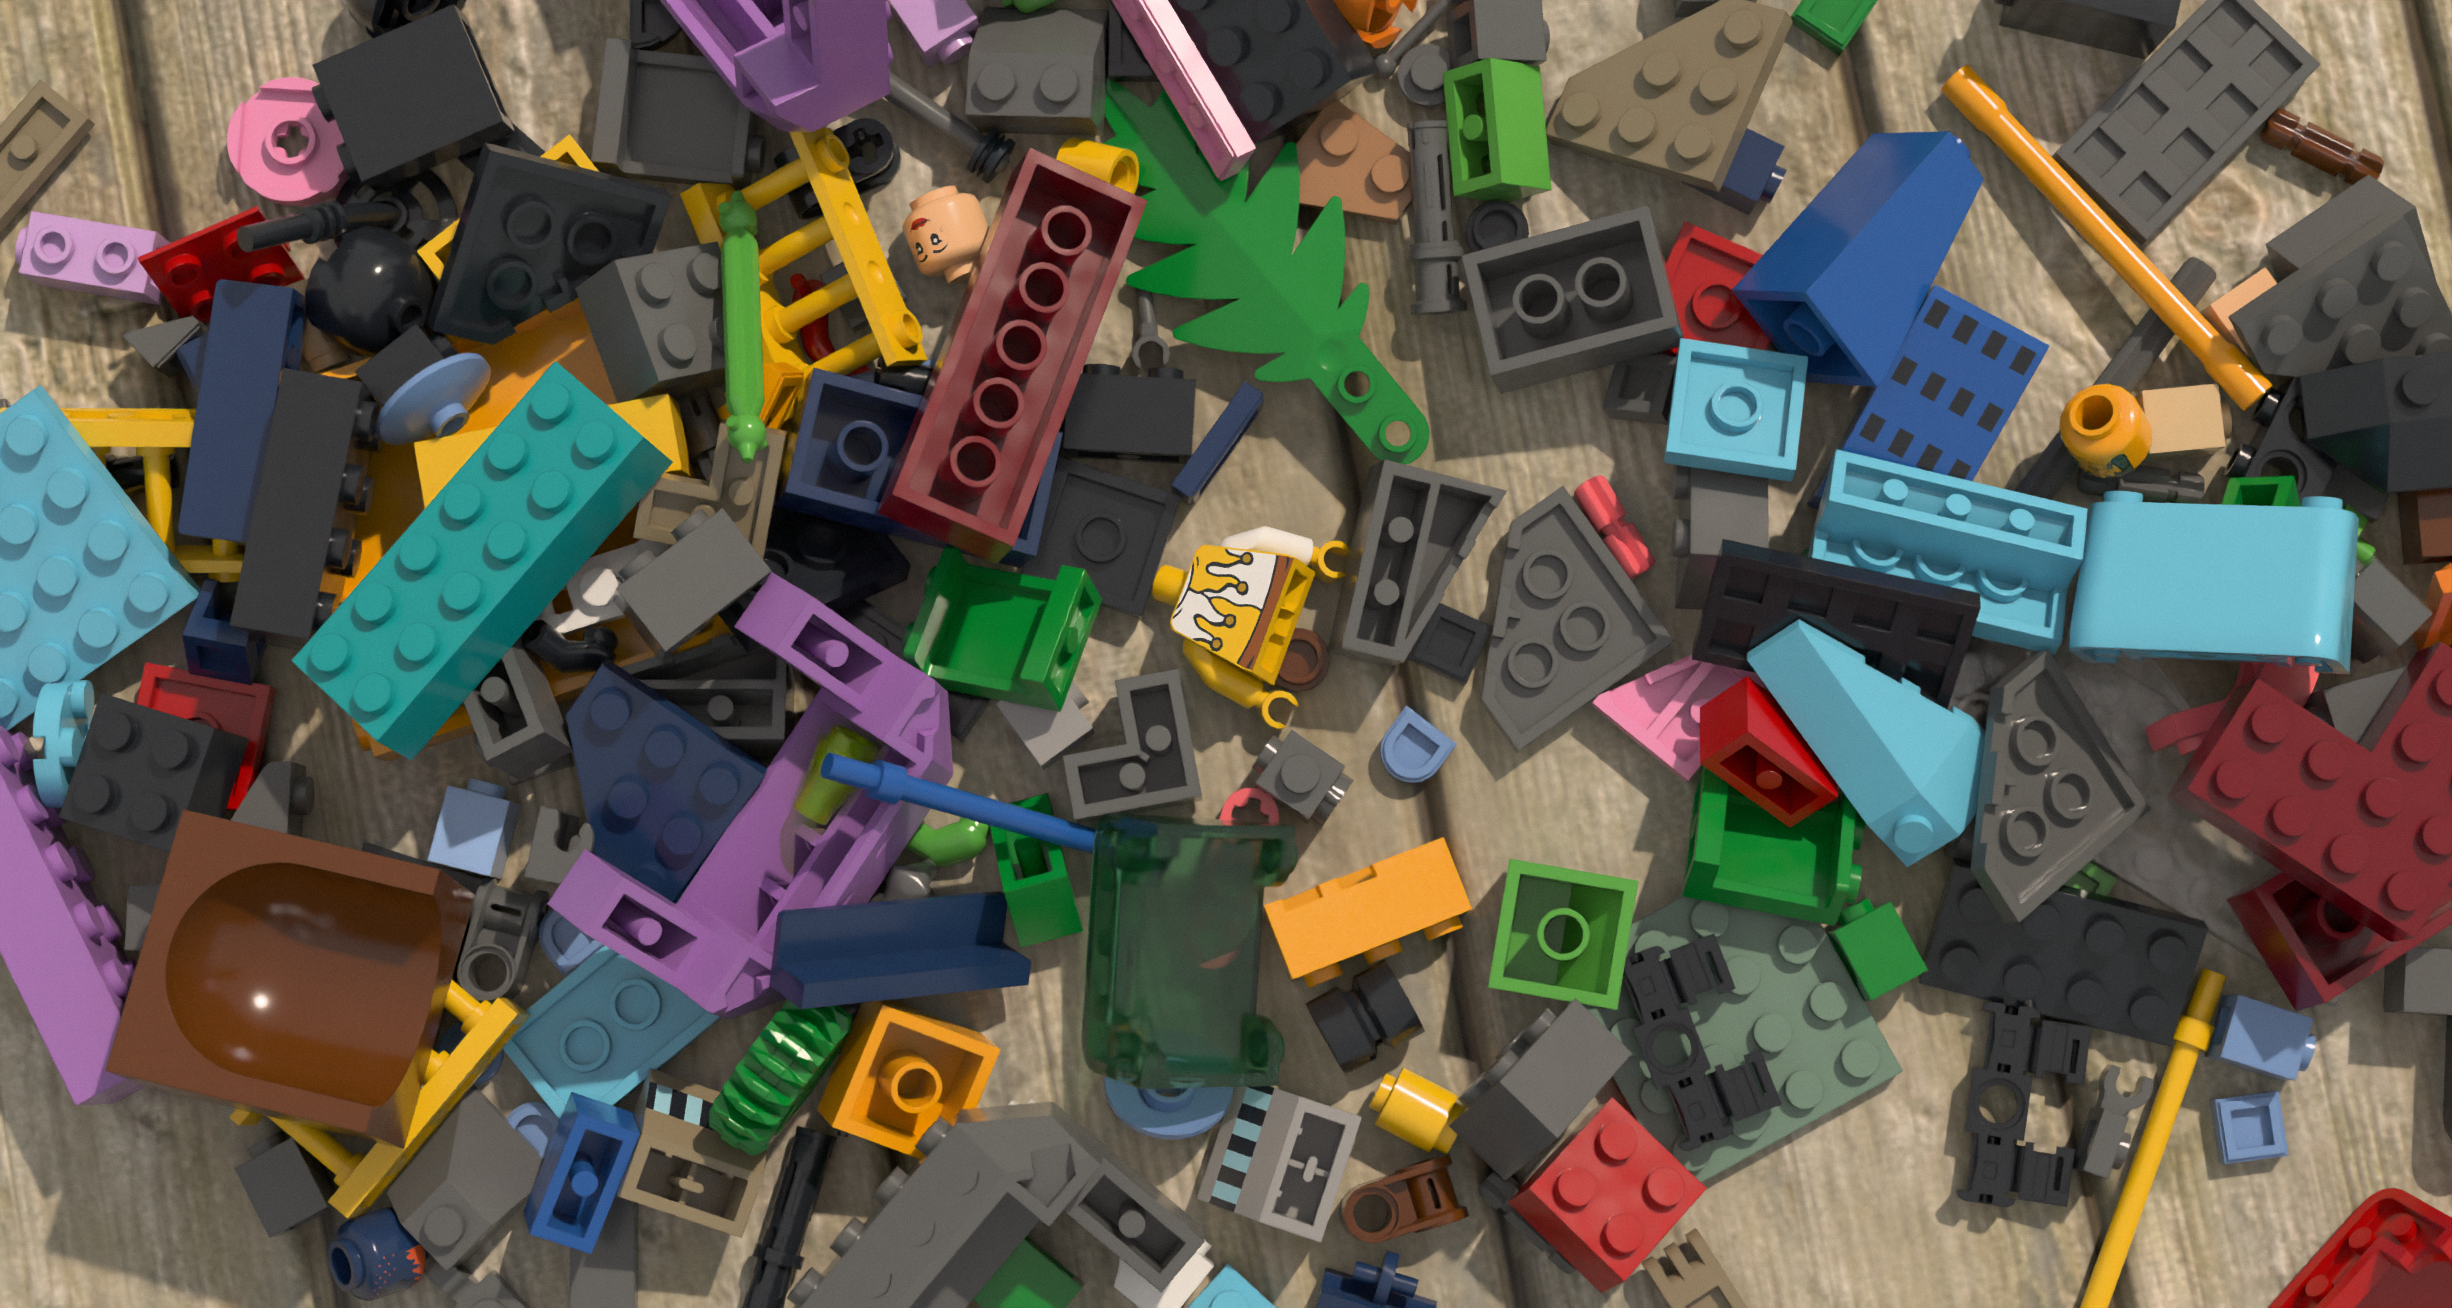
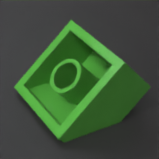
(1563, 934)

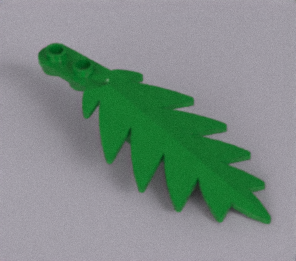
(1246, 255)

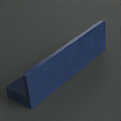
(249, 342)
(894, 950)

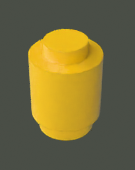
(1416, 1110)

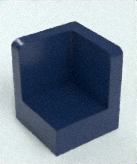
(214, 646)

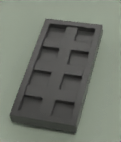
(2184, 113)

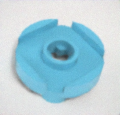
(63, 720)

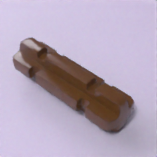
(2320, 147)

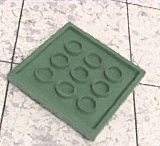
(1787, 1001)

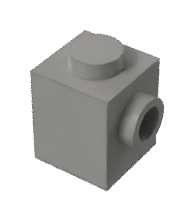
(1050, 732)

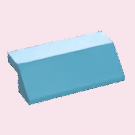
(1959, 536)

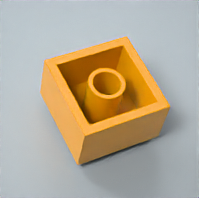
(903, 1074)

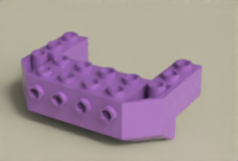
(794, 58)
(771, 856)

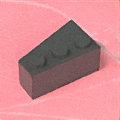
(1402, 557)

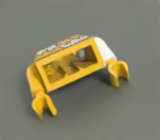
(1243, 609)

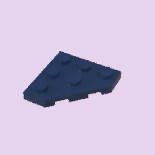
(654, 779)

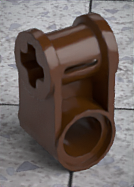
(1407, 1200)

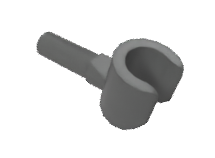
(1148, 328)

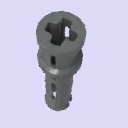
(1434, 251)

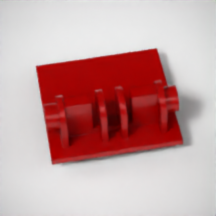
(192, 265)

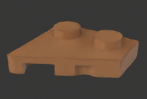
(1354, 162)

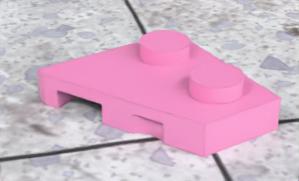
(1664, 709)

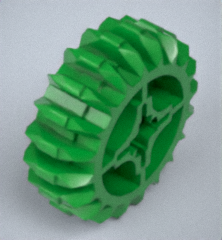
(778, 1075)

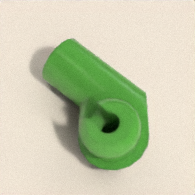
(949, 843)

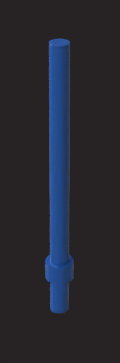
(891, 784)

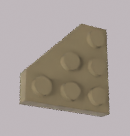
(1677, 96)

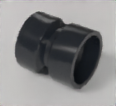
(1365, 1017)

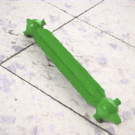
(742, 327)

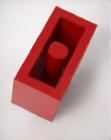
(1762, 753)

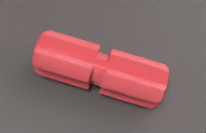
(1608, 515)

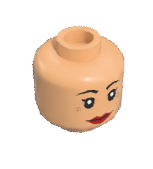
(946, 233)

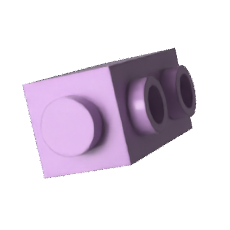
(88, 257)

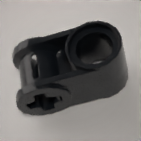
(864, 175)

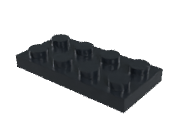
(1891, 620)
(2068, 959)

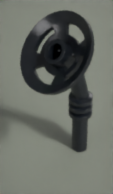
(333, 218)

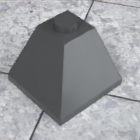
(465, 1181)

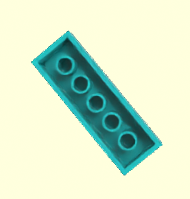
(481, 562)

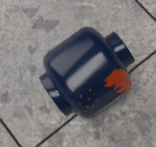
(376, 1256)

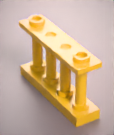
(825, 164)
(155, 436)
(446, 1081)

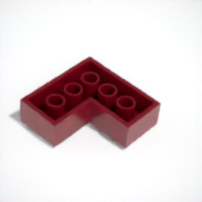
(2335, 814)

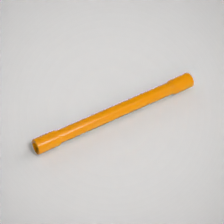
(2220, 358)

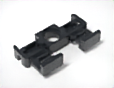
(1655, 992)
(1995, 1160)

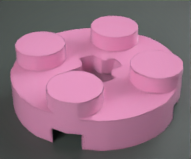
(264, 166)

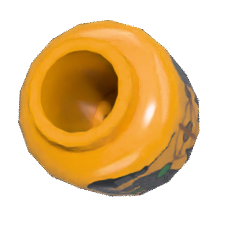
(2105, 431)

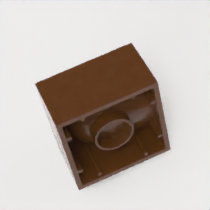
(292, 978)

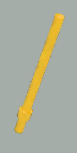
(2191, 1037)

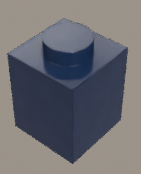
(1751, 174)

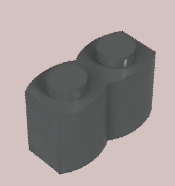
(2382, 611)

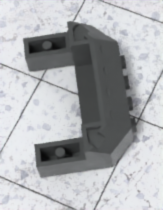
(977, 1199)

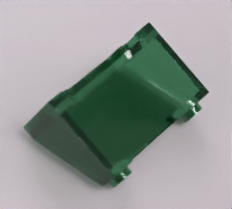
(1181, 951)

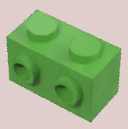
(1496, 130)

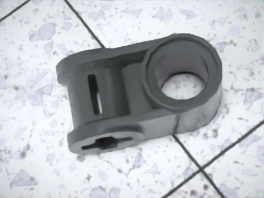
(501, 936)

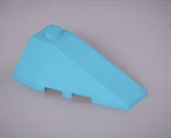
(1886, 746)

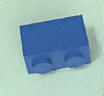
(581, 1173)

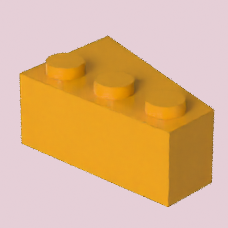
(1368, 912)

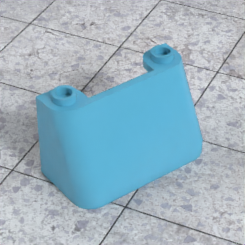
(2217, 582)

